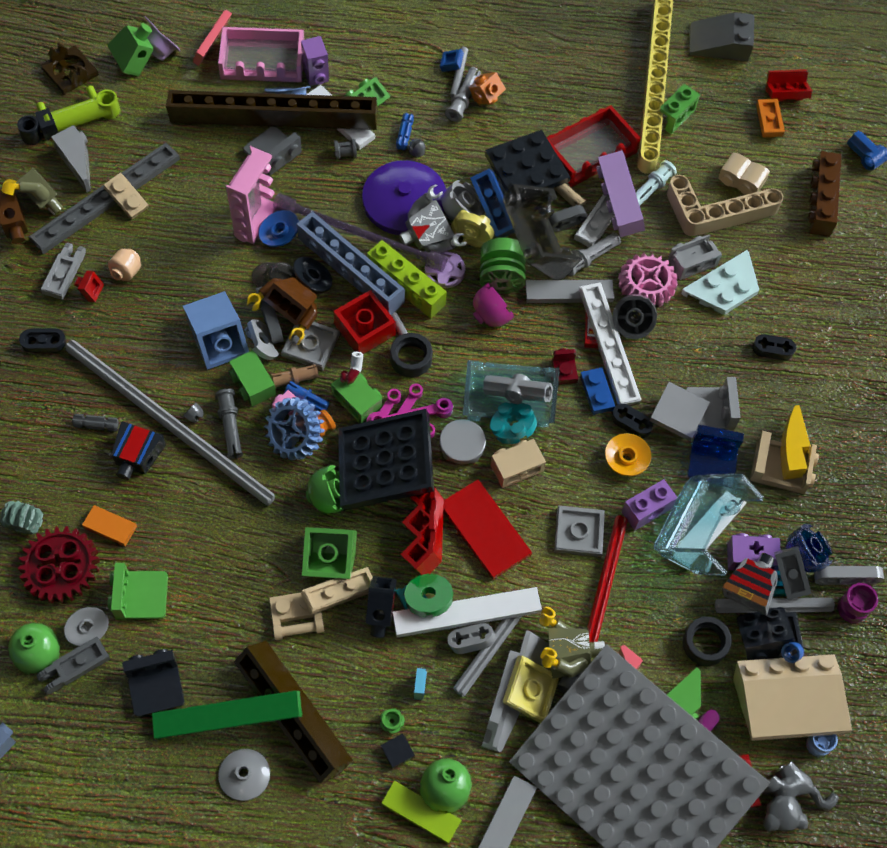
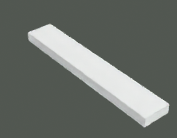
(609, 344)
(470, 612)

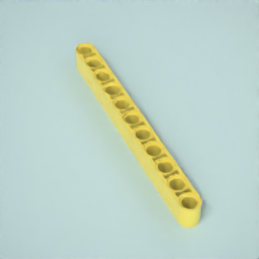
(655, 86)

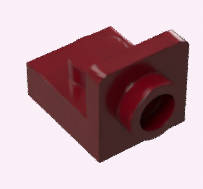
(565, 360)

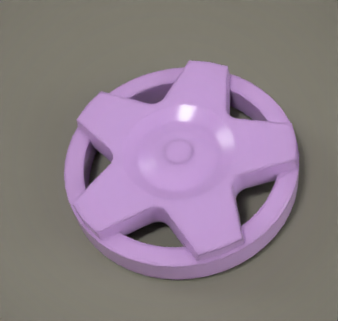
(450, 271)

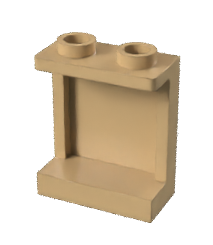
(768, 470)

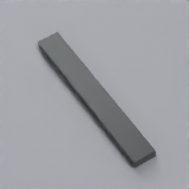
(100, 200)

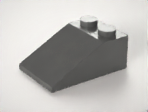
(723, 36)

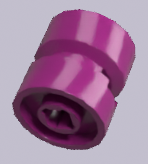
(857, 603)

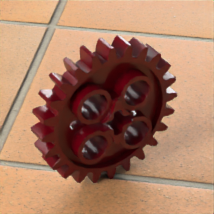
(59, 585)

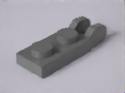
(74, 664)

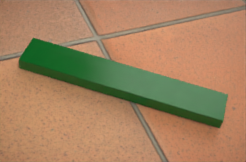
(227, 714)

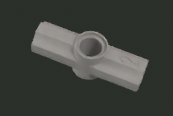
(517, 388)

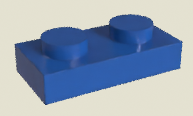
(597, 391)

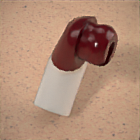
(355, 369)

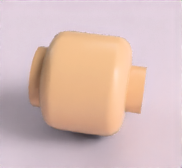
(124, 264)

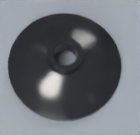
(312, 274)

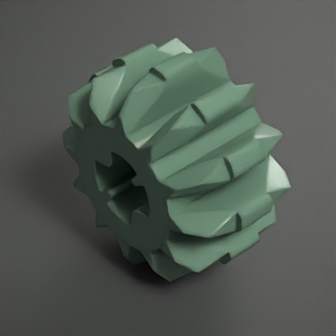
(21, 517)

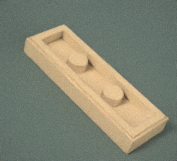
(337, 591)

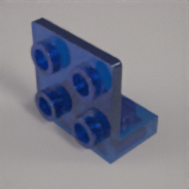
(714, 451)

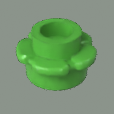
(391, 714)

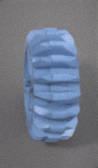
(304, 424)

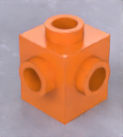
(487, 88)

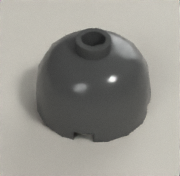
(634, 326)

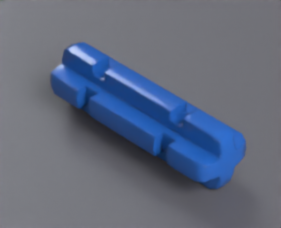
(404, 131)

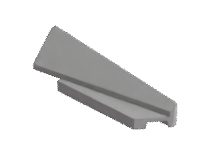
(503, 716)

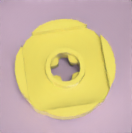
(475, 227)

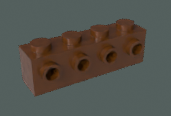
(825, 193)

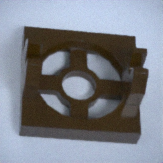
(75, 78)

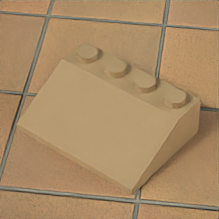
(792, 697)

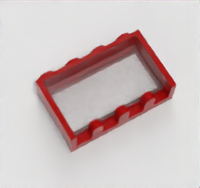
(591, 138)

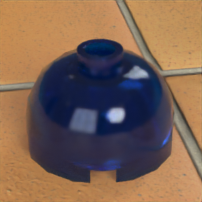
(812, 547)

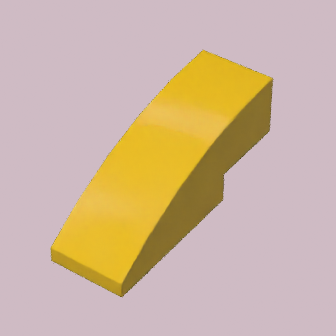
(794, 446)

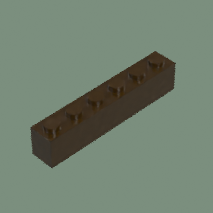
(307, 733)

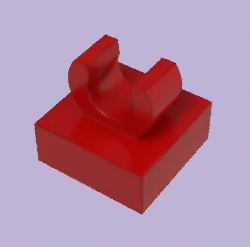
(89, 285)

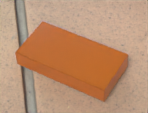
(109, 525)

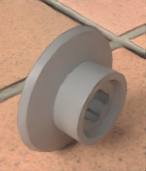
(96, 625)

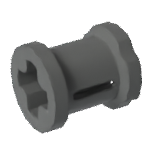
(345, 149)

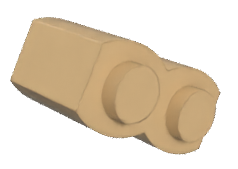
(743, 174)

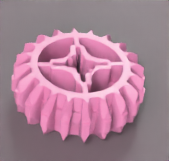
(646, 274)

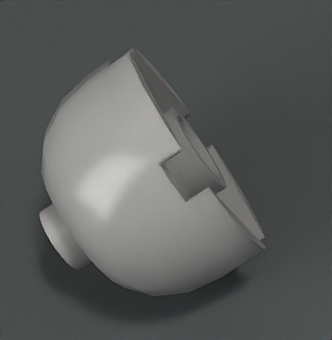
(461, 197)

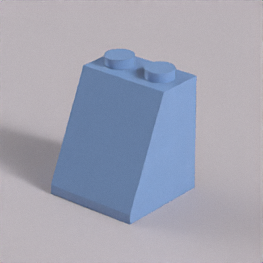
(216, 329)

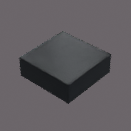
(397, 751)

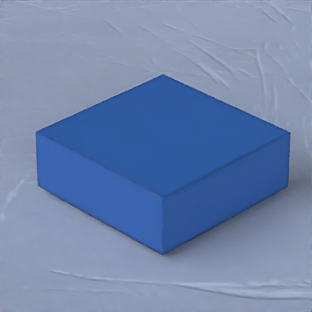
(451, 60)

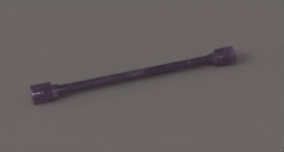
(432, 260)

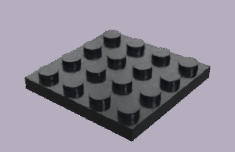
(385, 460)

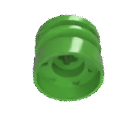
(502, 265)

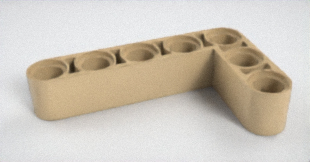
(725, 213)

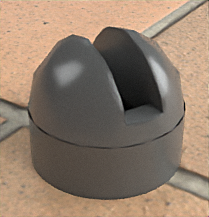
(419, 148)
(191, 413)

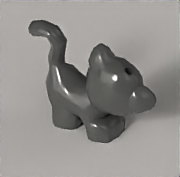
(784, 810)

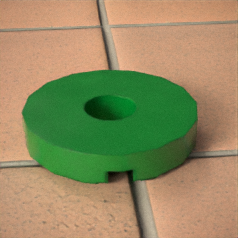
(428, 584)

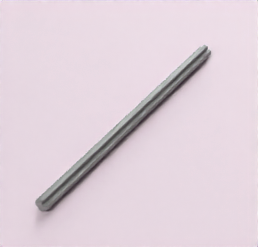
(170, 423)

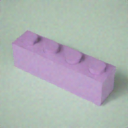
(621, 194)

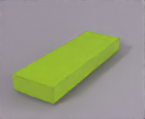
(413, 808)

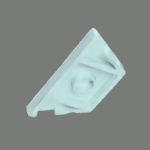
(726, 285)

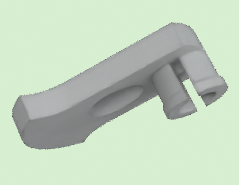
(264, 350)

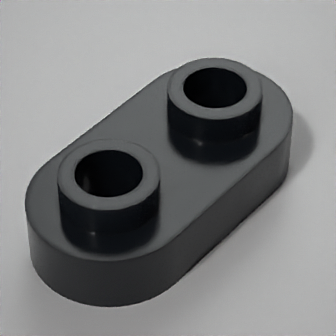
(44, 338)

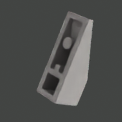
(73, 150)

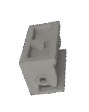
(694, 257)

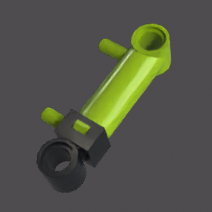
(50, 123)

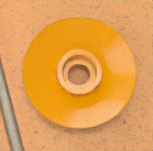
(631, 446)

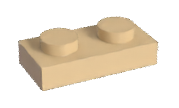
(126, 196)

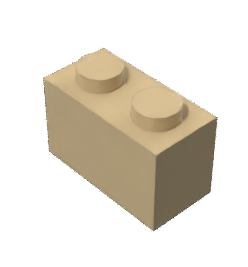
(517, 462)

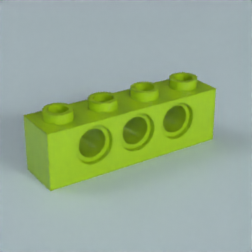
(418, 287)

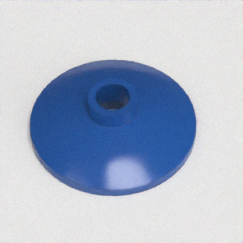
(278, 228)

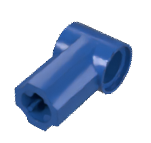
(871, 155)

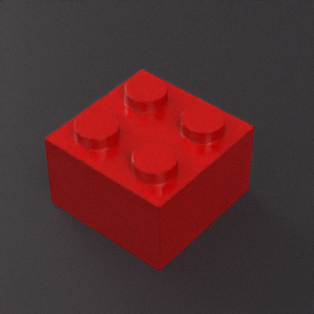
(364, 322)

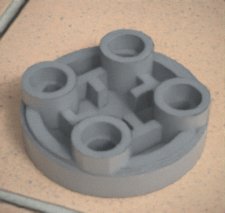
(462, 442)

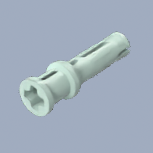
(656, 180)

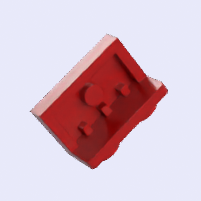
(788, 85)

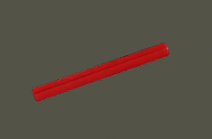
(606, 577)

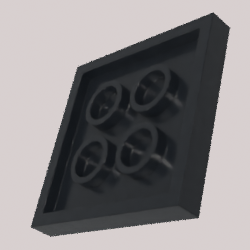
(527, 162)

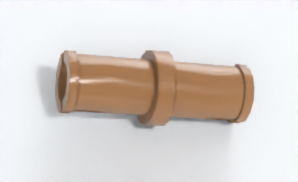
(295, 375)

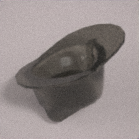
(270, 270)

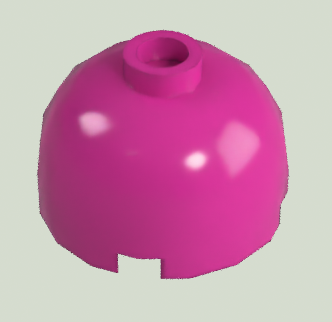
(491, 307)

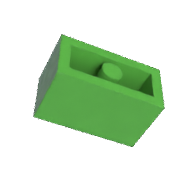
(252, 378)
(357, 397)

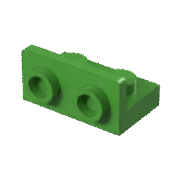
(371, 89)
(679, 107)

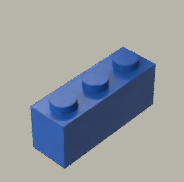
(492, 202)

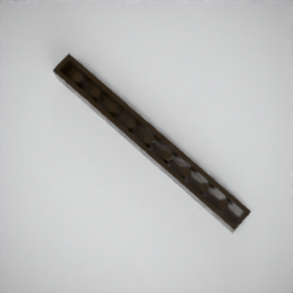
(272, 109)

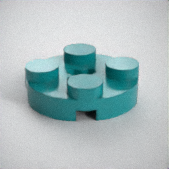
(513, 412)

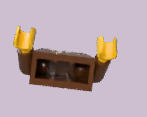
(291, 300)

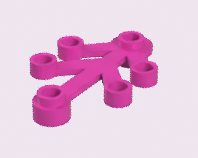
(408, 404)

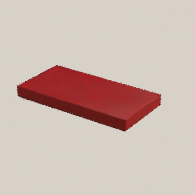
(486, 529)

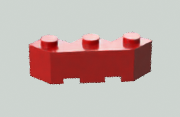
(427, 526)

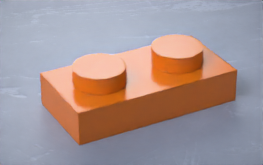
(770, 118)

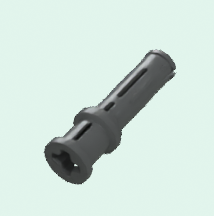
(228, 413)

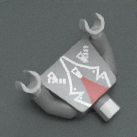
(429, 226)

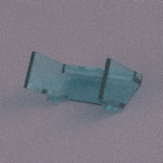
(697, 516)

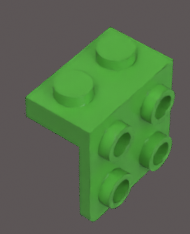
(138, 593)

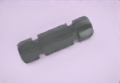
(95, 422)

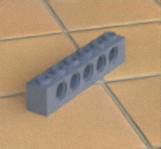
(350, 262)

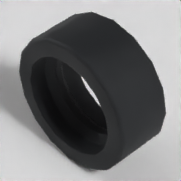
(411, 339)
(714, 625)

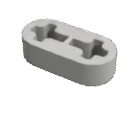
(471, 638)

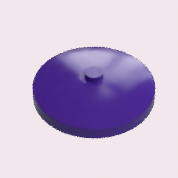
(394, 189)

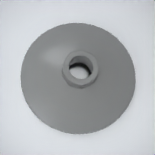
(245, 787)

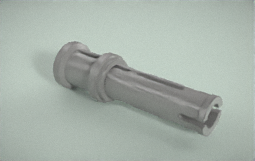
(461, 100)
(595, 251)

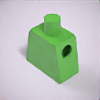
(132, 48)

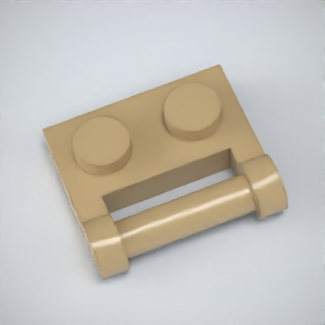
(292, 608)

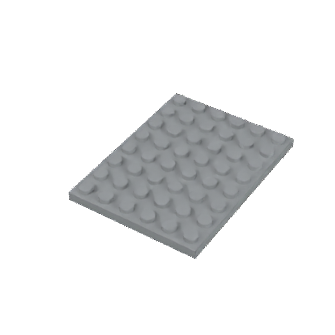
(636, 764)

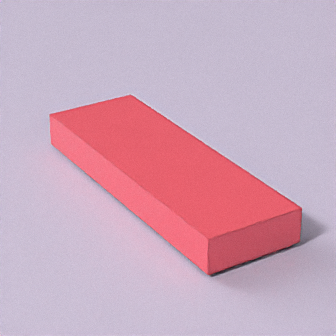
(211, 37)

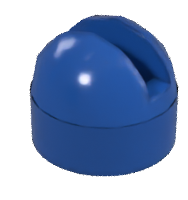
(790, 647)

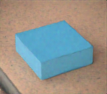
(420, 684)

